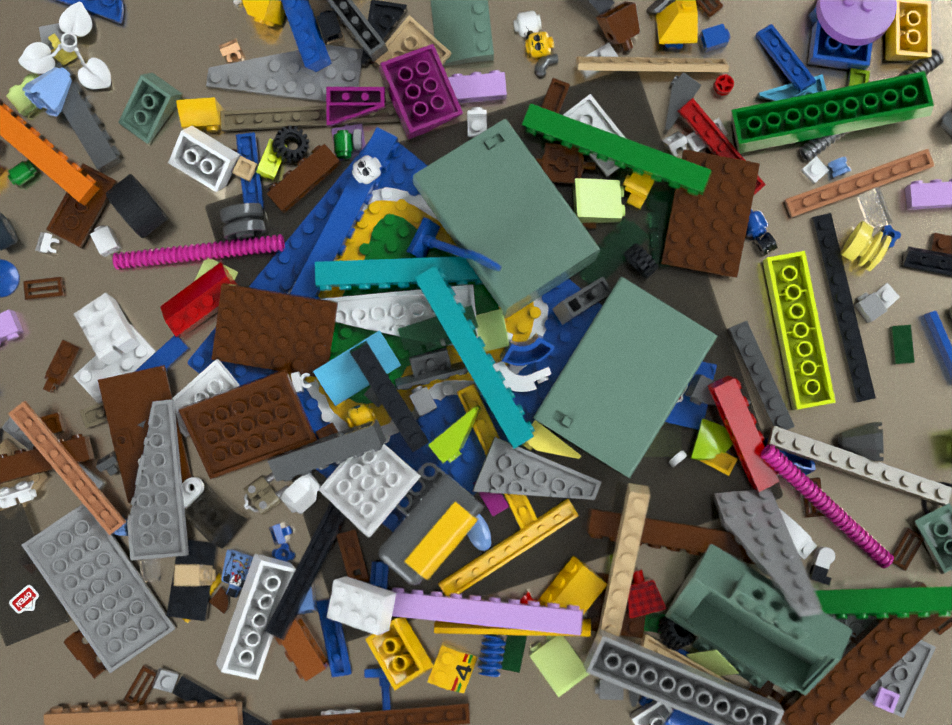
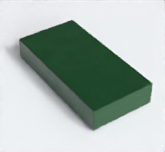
(902, 344)
(514, 652)

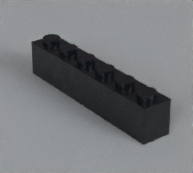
(389, 396)

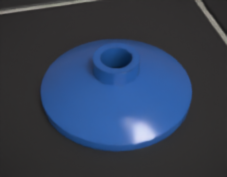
(8, 278)

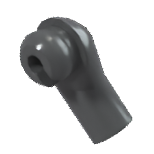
(543, 62)

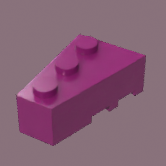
(352, 102)

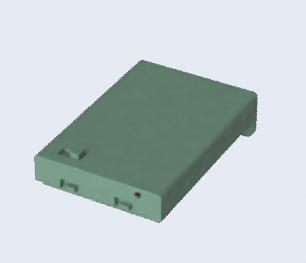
(507, 209)
(625, 377)

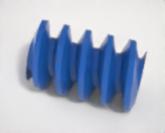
(492, 656)

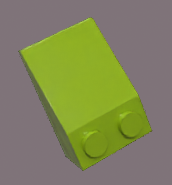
(450, 442)

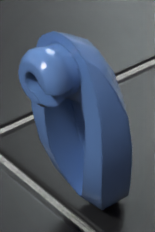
(480, 535)

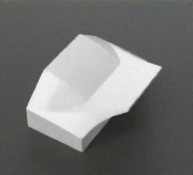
(301, 493)

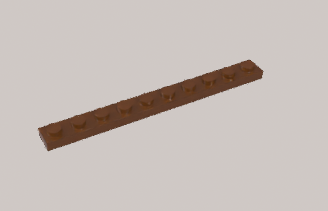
(433, 715)

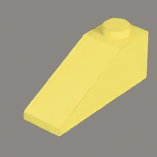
(549, 443)

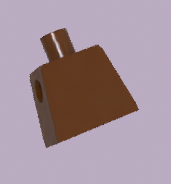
(620, 24)

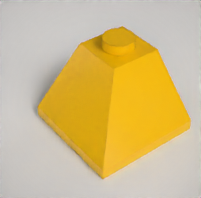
(678, 23)

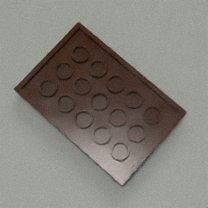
(711, 228)
(273, 329)
(247, 424)

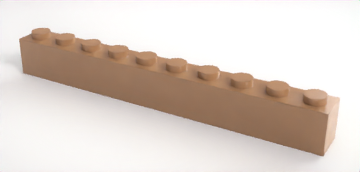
(170, 713)

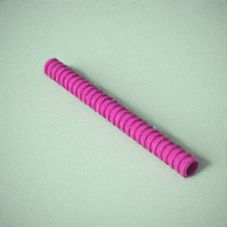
(198, 252)
(827, 506)

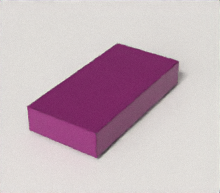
(494, 502)

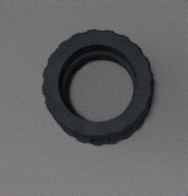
(136, 206)

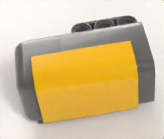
(432, 526)

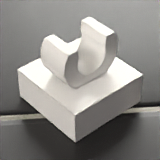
(675, 141)
(44, 243)
(298, 381)

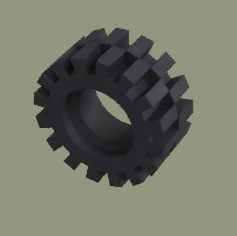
(294, 135)
(641, 260)
(671, 638)

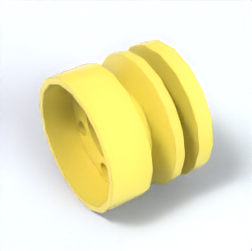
(868, 247)

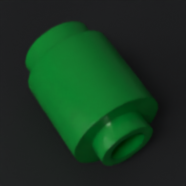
(343, 144)
(22, 172)

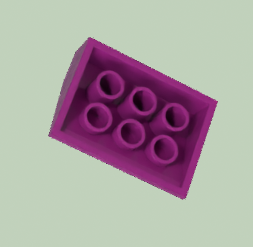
(420, 90)

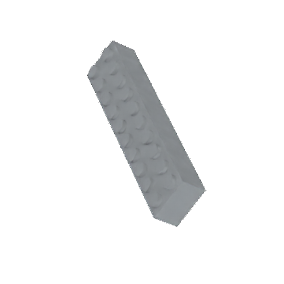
(677, 684)

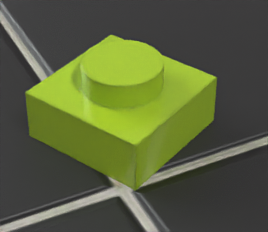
(858, 76)

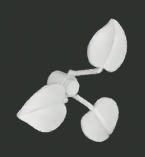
(73, 22)

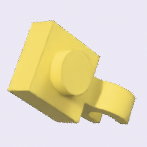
(62, 56)

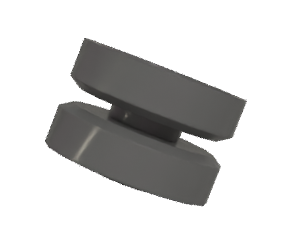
(242, 221)

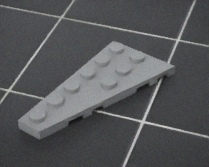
(525, 473)

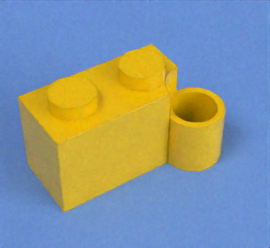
(638, 187)

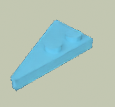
(790, 91)

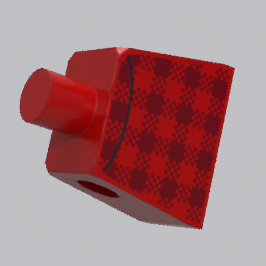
(643, 596)

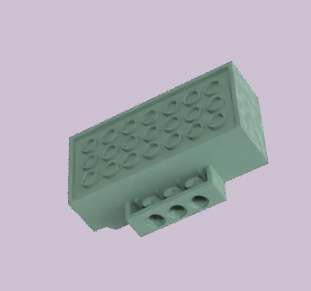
(755, 626)

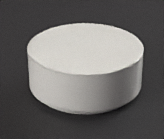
(677, 458)

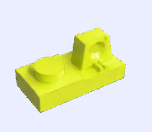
(269, 162)

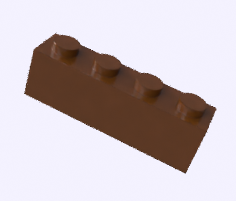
(303, 178)

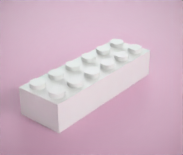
(246, 639)

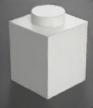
(105, 240)

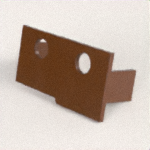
(84, 653)

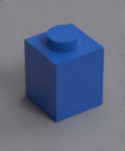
(714, 38)

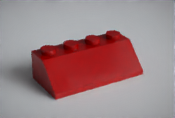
(196, 301)

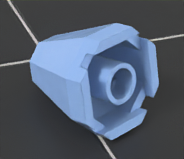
(49, 90)

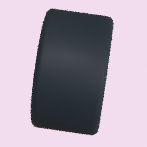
(7, 234)

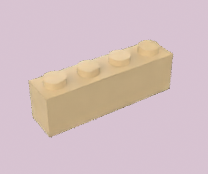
(194, 575)

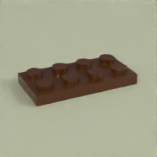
(75, 221)

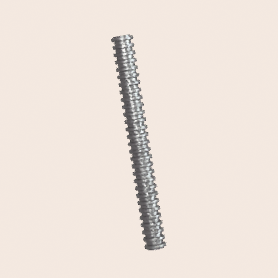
(815, 146)

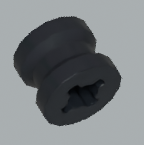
(765, 244)

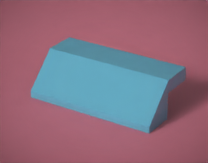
(342, 375)

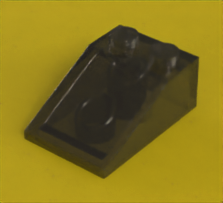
(215, 516)

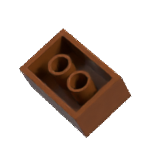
(303, 650)

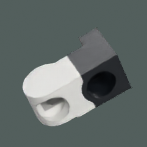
(820, 565)

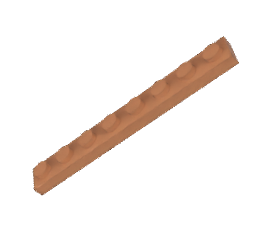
(859, 183)
(67, 467)

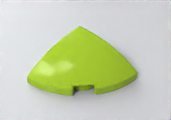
(710, 441)

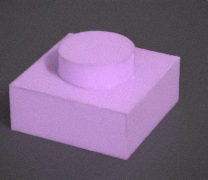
(886, 699)

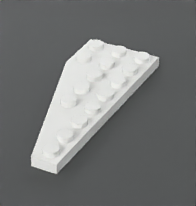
(393, 309)

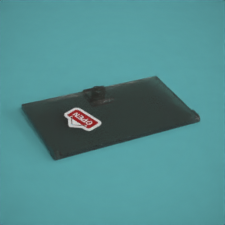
(25, 596)

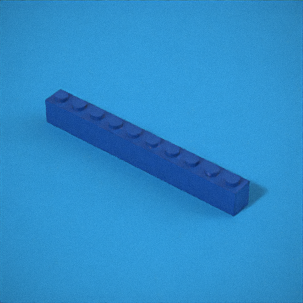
(345, 214)

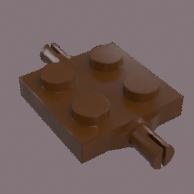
(563, 164)

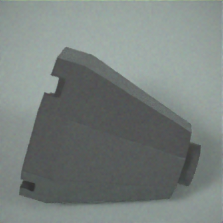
(864, 441)

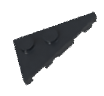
(383, 18)

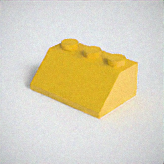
(910, 32)
(574, 586)
(399, 653)

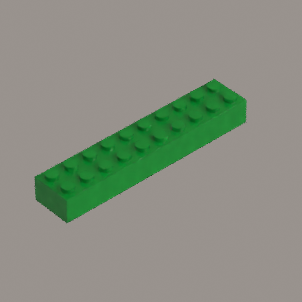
(832, 112)

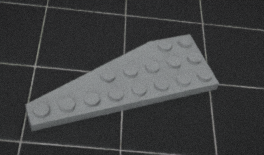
(286, 75)
(157, 508)
(762, 531)

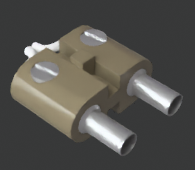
(262, 494)

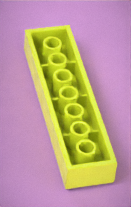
(798, 330)

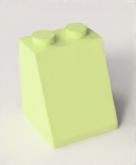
(598, 200)
(558, 663)

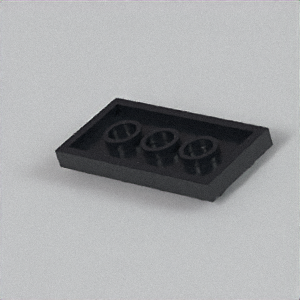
(192, 601)

